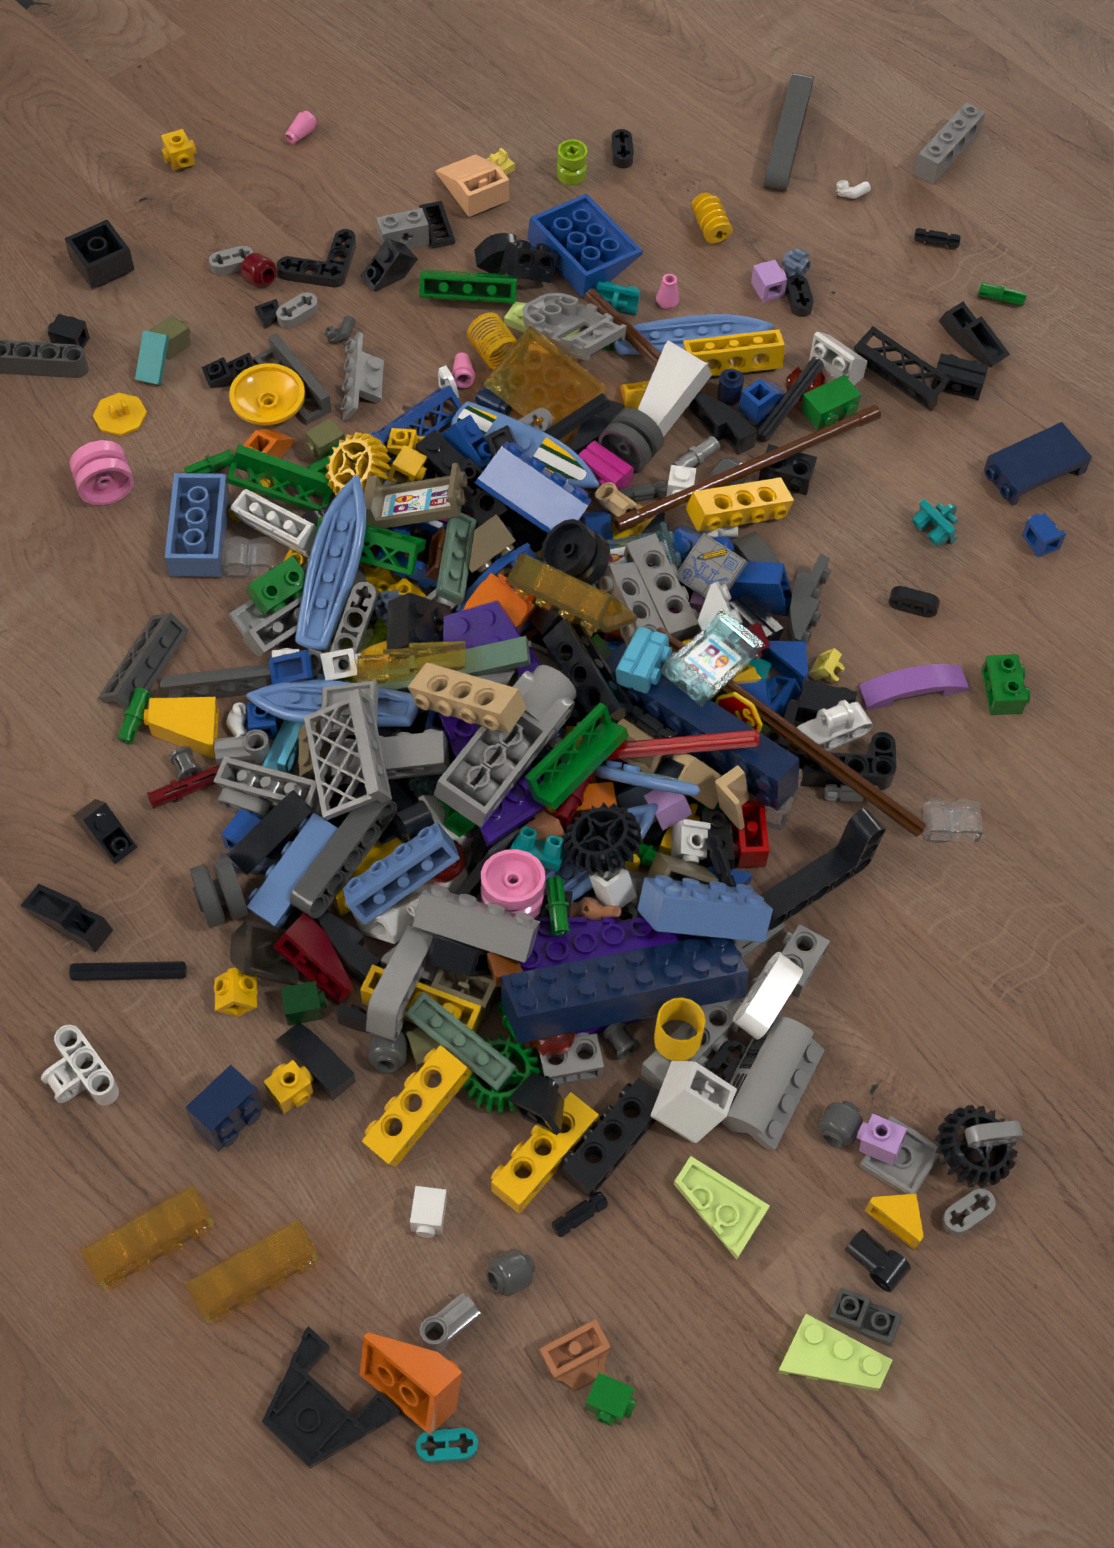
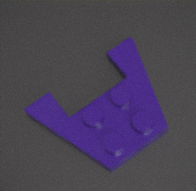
(484, 626)

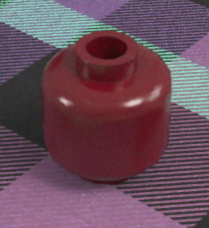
(258, 270)

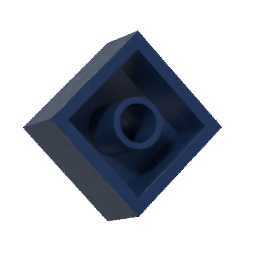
(225, 1108)

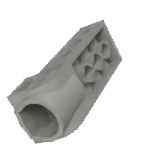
(497, 759)

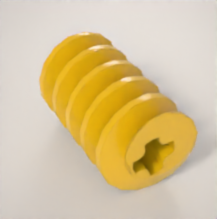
(711, 218)

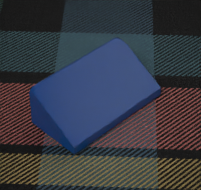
(781, 691)

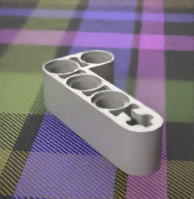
(345, 629)
(398, 983)

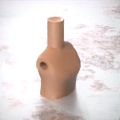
(593, 909)

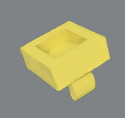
(502, 160)
(825, 665)

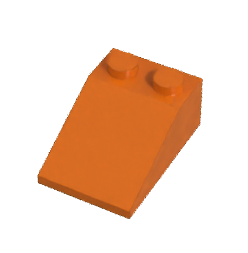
(412, 1379)

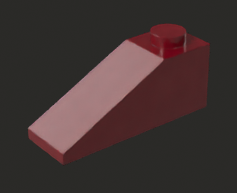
(314, 956)

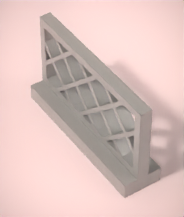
(366, 743)

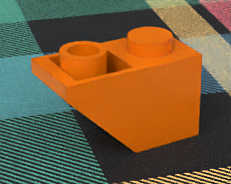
(269, 442)

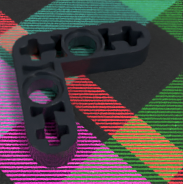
(328, 268)

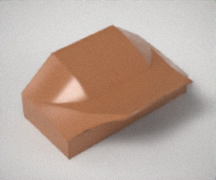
(577, 1355)

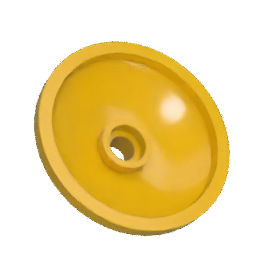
(267, 394)

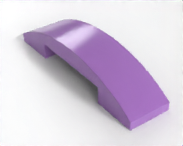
(912, 682)

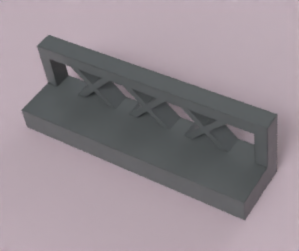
(313, 390)
(145, 659)
(217, 683)

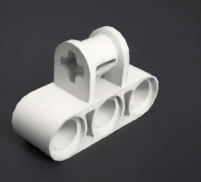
(837, 725)
(767, 995)
(76, 1079)

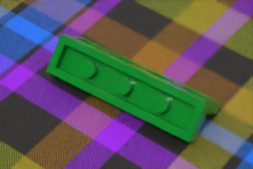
(262, 465)
(393, 540)
(577, 762)

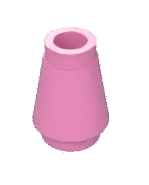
(301, 127)
(668, 292)
(463, 371)

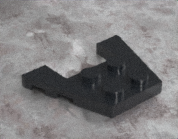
(313, 1420)

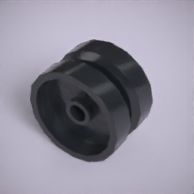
(576, 551)

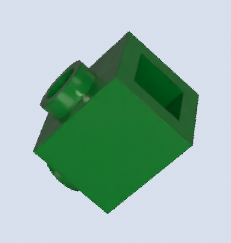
(610, 1400)

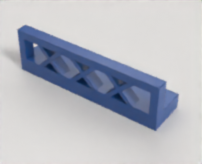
(418, 412)

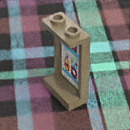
(415, 500)

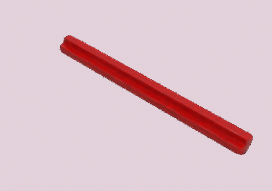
(686, 744)

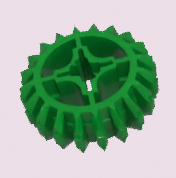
(493, 1097)

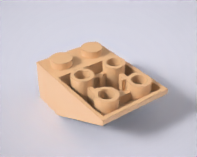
(475, 184)

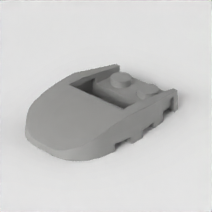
(560, 314)

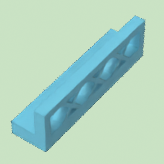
(285, 748)

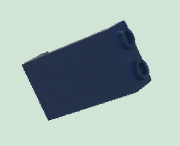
(1036, 462)

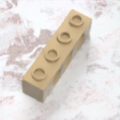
(467, 697)

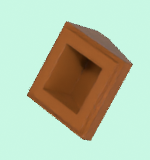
(501, 966)

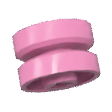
(101, 472)
(514, 881)

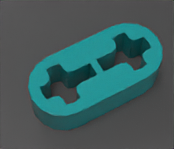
(447, 1454)

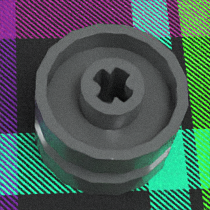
(633, 438)
(218, 892)

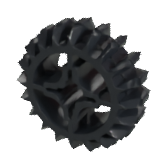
(602, 839)
(970, 1161)

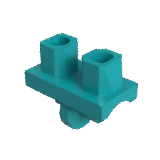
(620, 297)
(943, 529)
(549, 853)

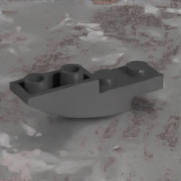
(804, 600)

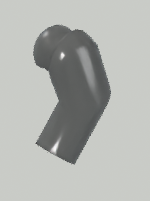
(336, 335)

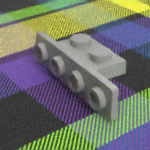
(362, 377)

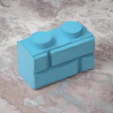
(643, 660)

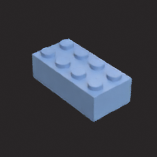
(197, 525)
(704, 909)

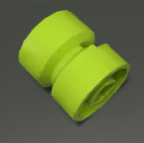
(572, 162)

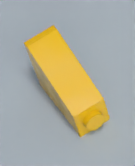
(185, 722)

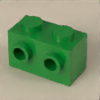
(831, 402)
(277, 586)
(1005, 684)

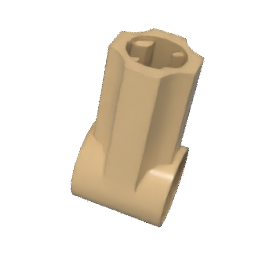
(614, 501)

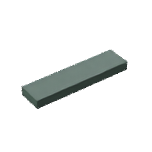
(456, 558)
(460, 1041)

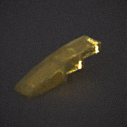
(405, 664)

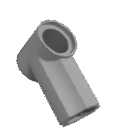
(242, 747)
(449, 1322)

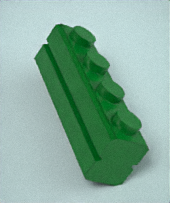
(468, 286)

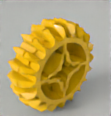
(357, 456)

